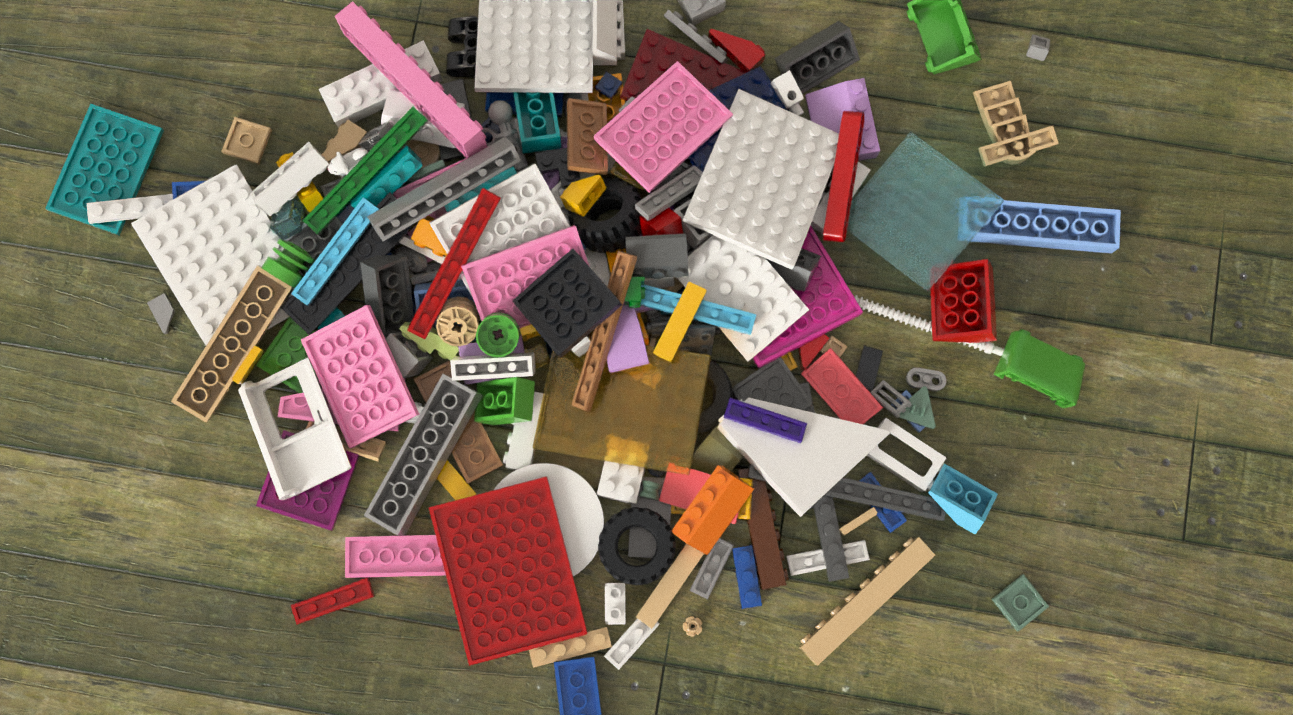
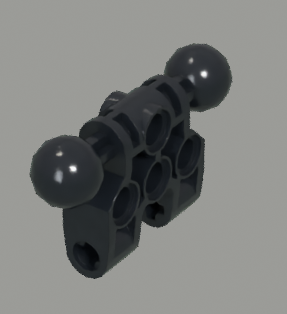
(461, 31)

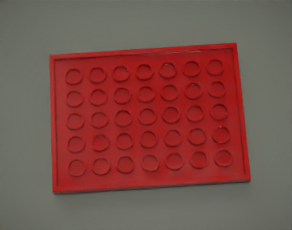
(508, 570)

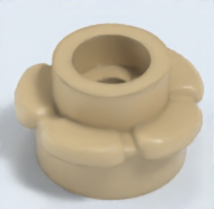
(692, 631)

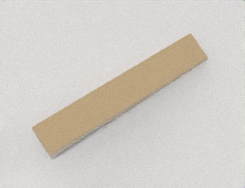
(669, 585)

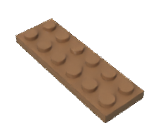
(474, 448)

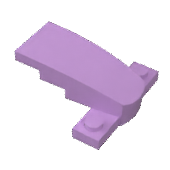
(628, 343)

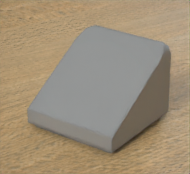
(1038, 47)

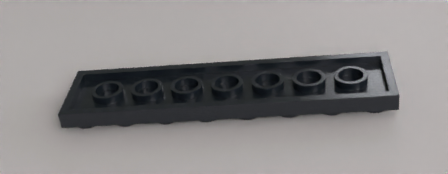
(345, 277)

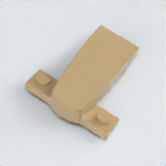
(1008, 127)

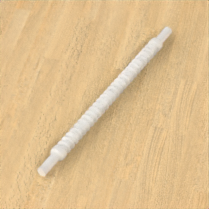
(988, 347)

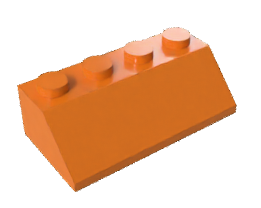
(712, 510)

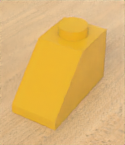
(583, 194)

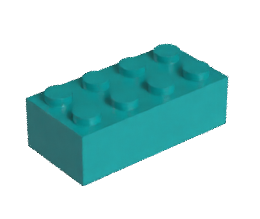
(537, 121)

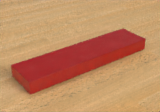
(332, 600)

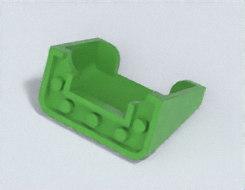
(944, 34)
(1042, 368)

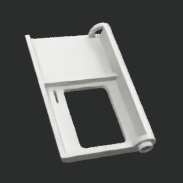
(306, 456)

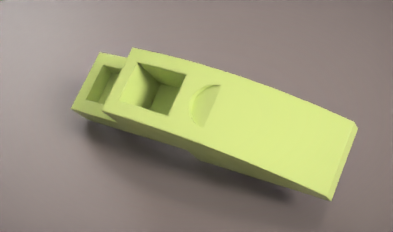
(431, 342)

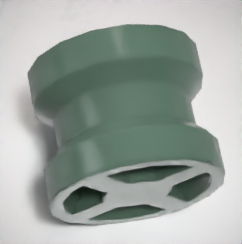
(650, 490)

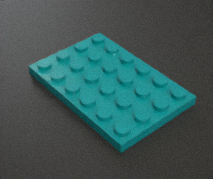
(104, 164)

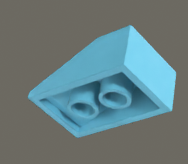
(962, 498)

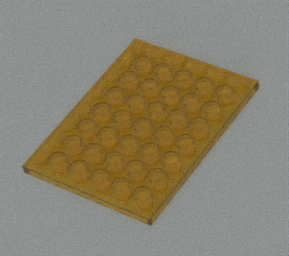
(637, 416)

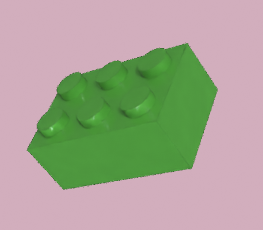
(505, 401)

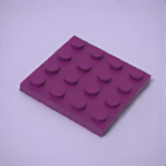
(314, 506)

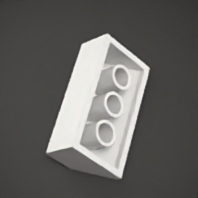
(606, 32)
(398, 105)

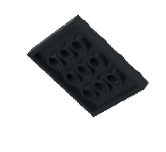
(567, 303)

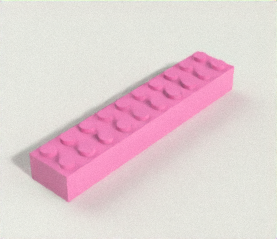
(411, 80)

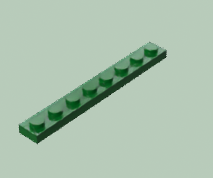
(365, 171)

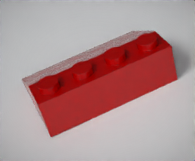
(964, 304)

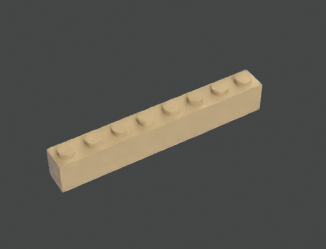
(866, 601)

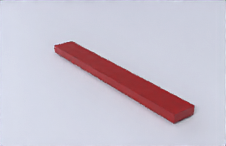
(451, 266)

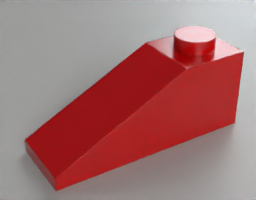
(740, 51)

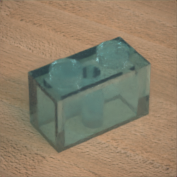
(289, 219)

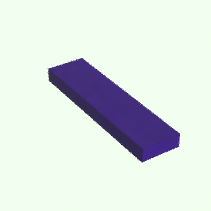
(765, 420)

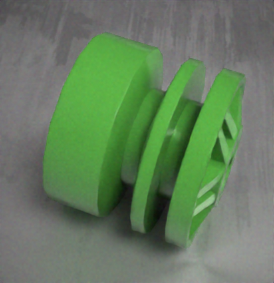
(288, 263)
(486, 337)

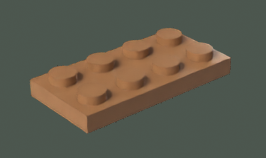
(583, 122)

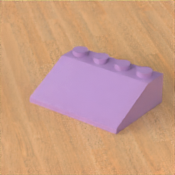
(827, 107)

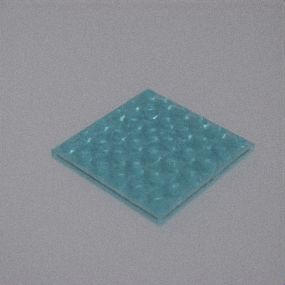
(920, 211)

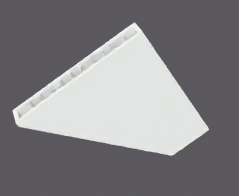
(806, 469)

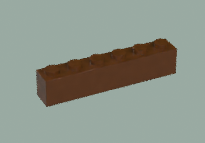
(765, 537)

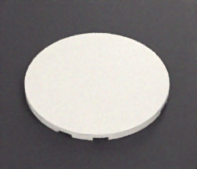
(576, 508)

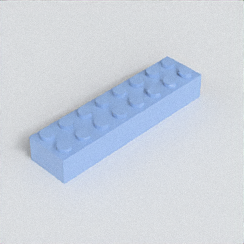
(1053, 227)

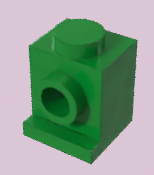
(635, 292)

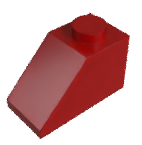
(810, 350)

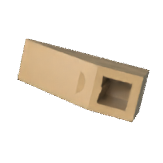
(345, 141)

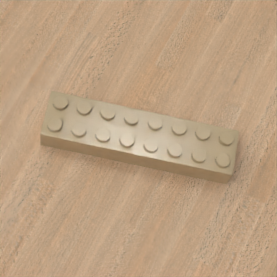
(231, 343)

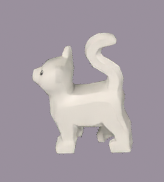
(344, 164)

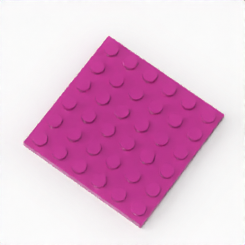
(828, 304)

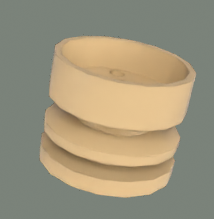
(463, 312)

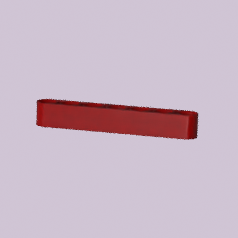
(843, 176)

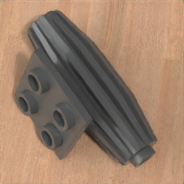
(697, 339)

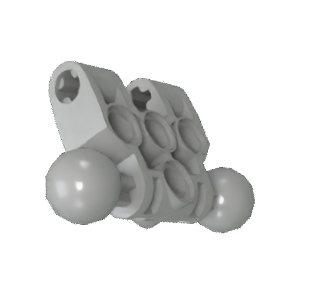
(500, 114)

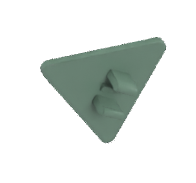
(920, 410)

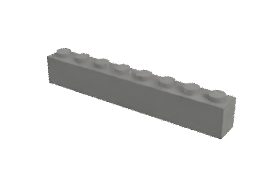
(444, 188)

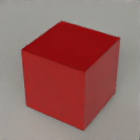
(663, 224)

